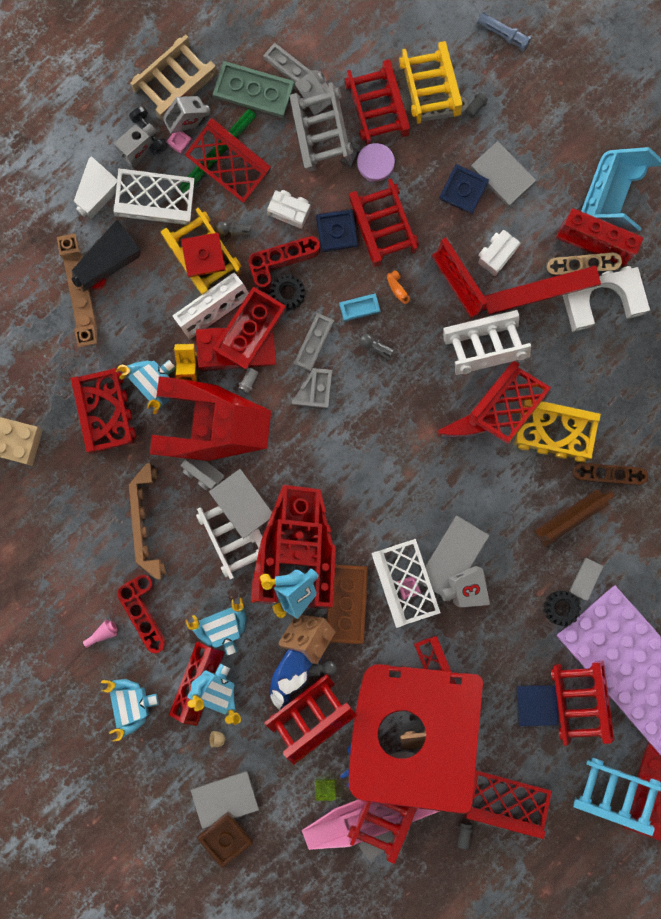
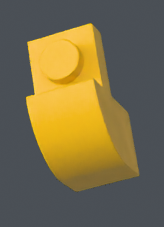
(186, 362)

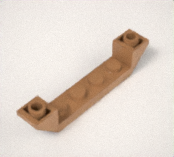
(82, 304)
(144, 477)

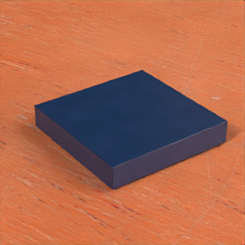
(464, 189)
(336, 230)
(537, 705)

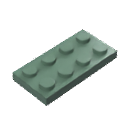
(253, 89)

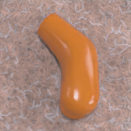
(396, 288)

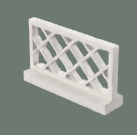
(153, 213)
(391, 592)

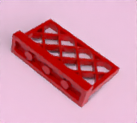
(235, 146)
(459, 279)
(494, 397)
(509, 822)

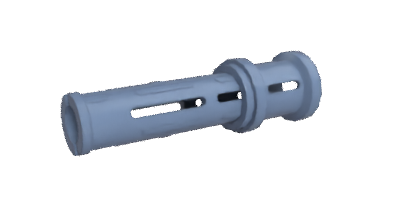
(512, 35)

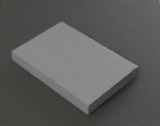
(505, 174)
(241, 503)
(225, 795)

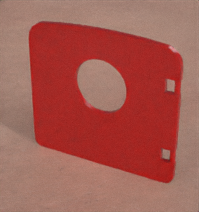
(444, 768)

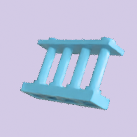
(604, 808)

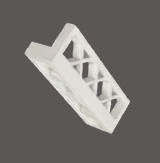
(210, 303)

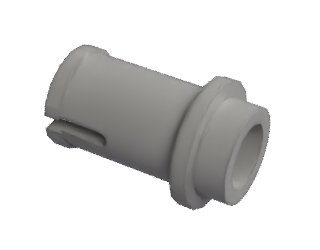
(248, 380)

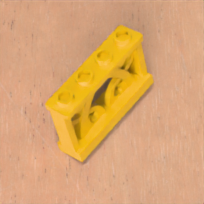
(580, 418)

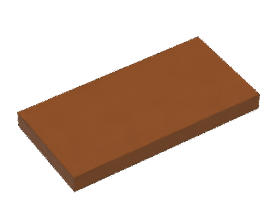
(349, 604)

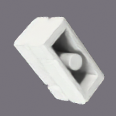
(289, 209)
(499, 252)

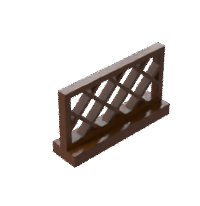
(573, 516)

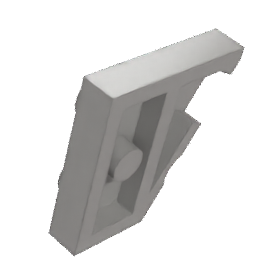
(315, 390)

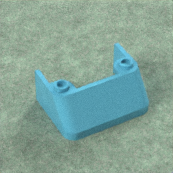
(613, 181)

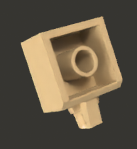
(19, 441)

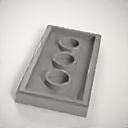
(454, 553)

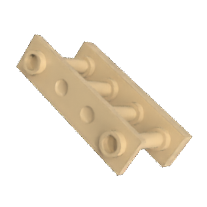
(191, 85)

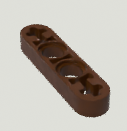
(610, 474)

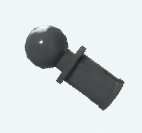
(224, 228)
(367, 341)
(327, 668)

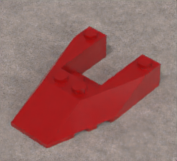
(221, 422)
(299, 537)

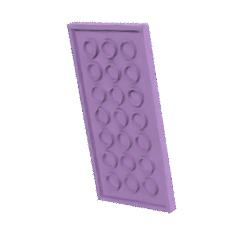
(631, 655)

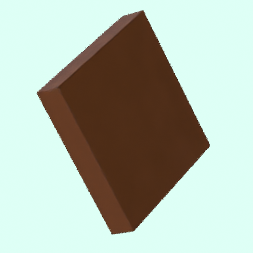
(225, 839)

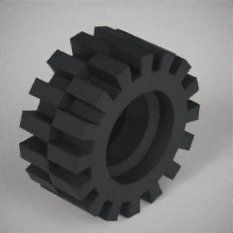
(288, 281)
(573, 603)

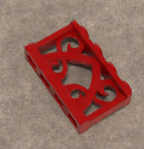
(598, 236)
(86, 421)

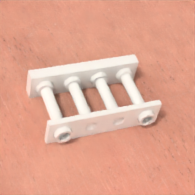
(481, 327)
(253, 537)

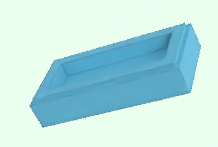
(359, 307)

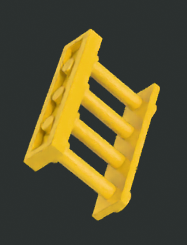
(445, 71)
(172, 239)

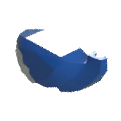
(289, 677)

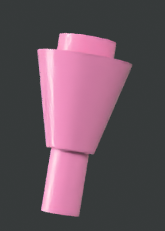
(106, 630)

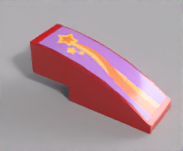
(463, 428)

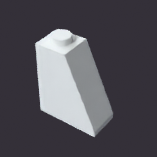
(94, 189)

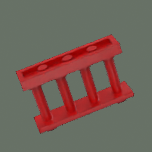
(391, 90)
(364, 219)
(601, 711)
(326, 727)
(399, 830)

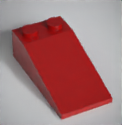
(250, 328)
(211, 360)

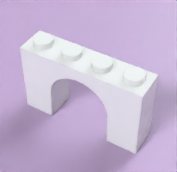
(625, 283)

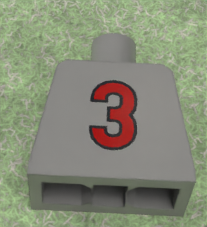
(185, 113)
(135, 144)
(467, 588)

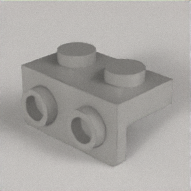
(314, 85)
(203, 471)

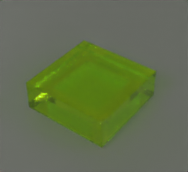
(325, 789)

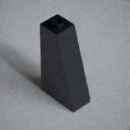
(106, 257)

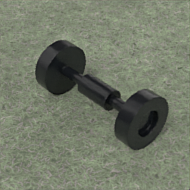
(140, 114)

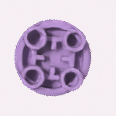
(375, 162)

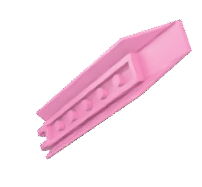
(333, 828)

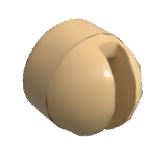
(217, 739)

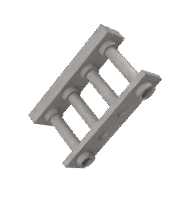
(303, 123)

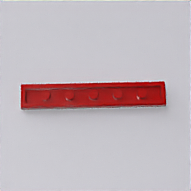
(542, 290)

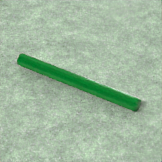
(235, 130)

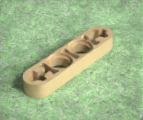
(583, 261)

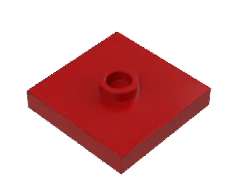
(203, 255)

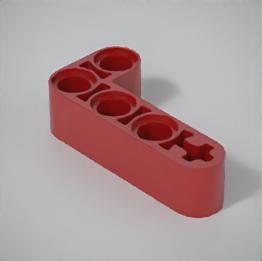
(285, 260)
(145, 616)

